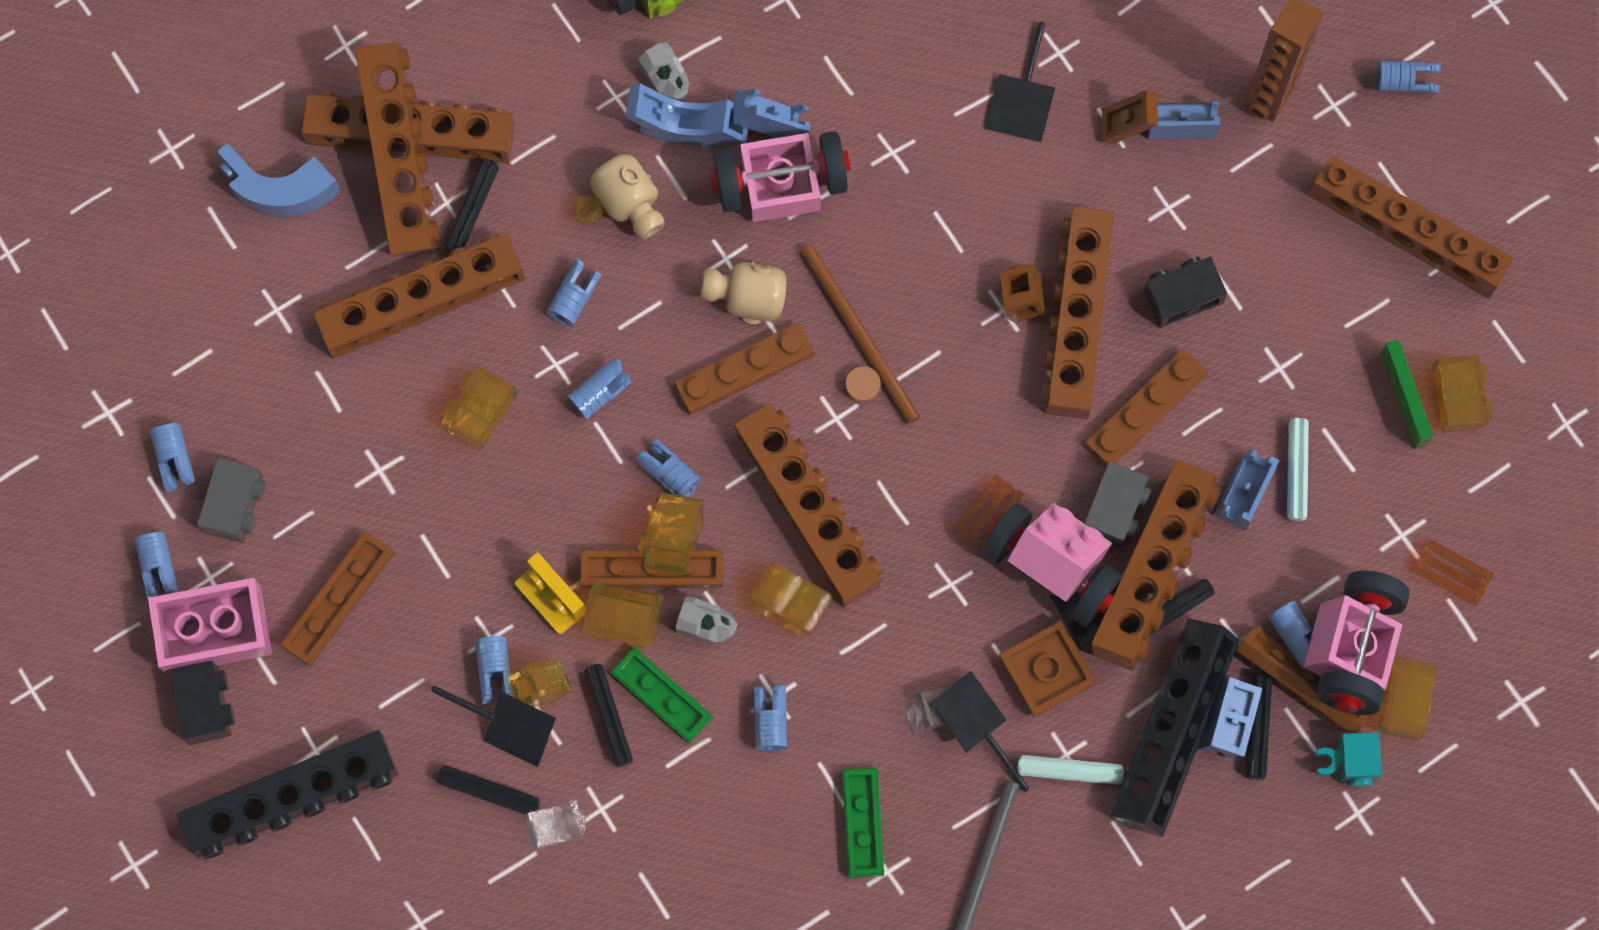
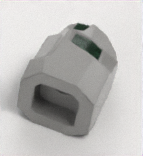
(664, 71)
(705, 622)

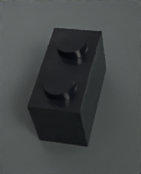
(1184, 291)
(202, 702)

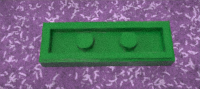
(1406, 394)
(661, 695)
(863, 823)

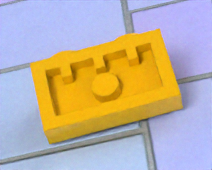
(550, 595)

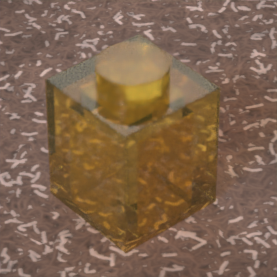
(540, 682)

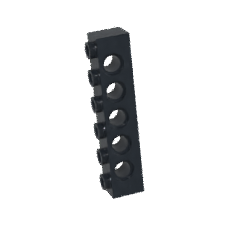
(1186, 704)
(199, 820)

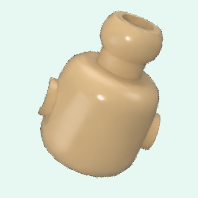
(628, 194)
(750, 291)

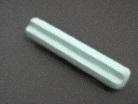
(1297, 469)
(1071, 769)

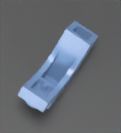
(684, 121)
(282, 196)

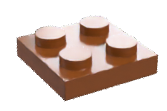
(1047, 669)

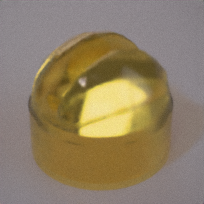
(593, 204)

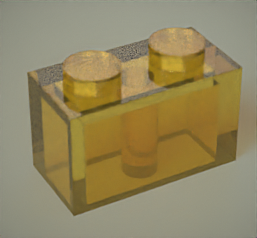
(672, 533)
(623, 614)
(1407, 699)

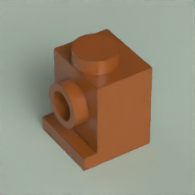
(1022, 292)

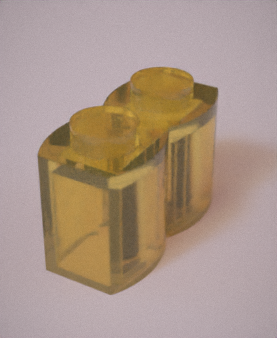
(1461, 393)
(478, 408)
(790, 600)

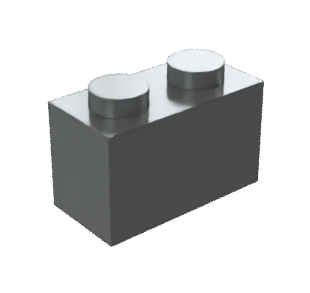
(231, 501)
(1116, 503)

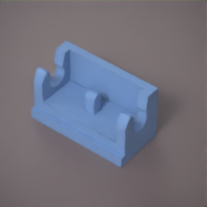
(767, 115)
(1186, 121)
(1246, 489)
(1231, 719)

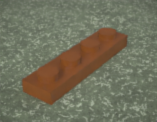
(744, 368)
(1146, 408)
(627, 570)
(337, 598)
(1280, 663)

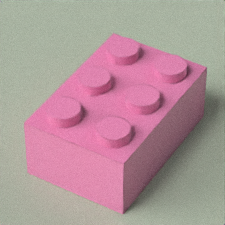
(210, 624)

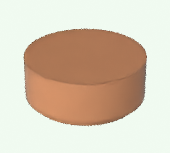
(863, 384)

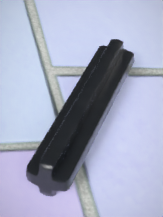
(471, 205)
(1181, 603)
(608, 715)
(1259, 736)
(487, 790)

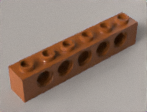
(1283, 59)
(371, 64)
(456, 143)
(1410, 226)
(1095, 227)
(409, 311)
(1183, 483)
(847, 584)

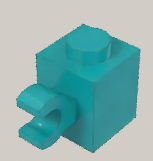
(1356, 757)

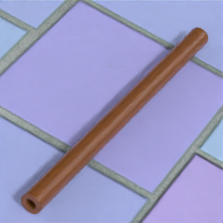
(860, 334)

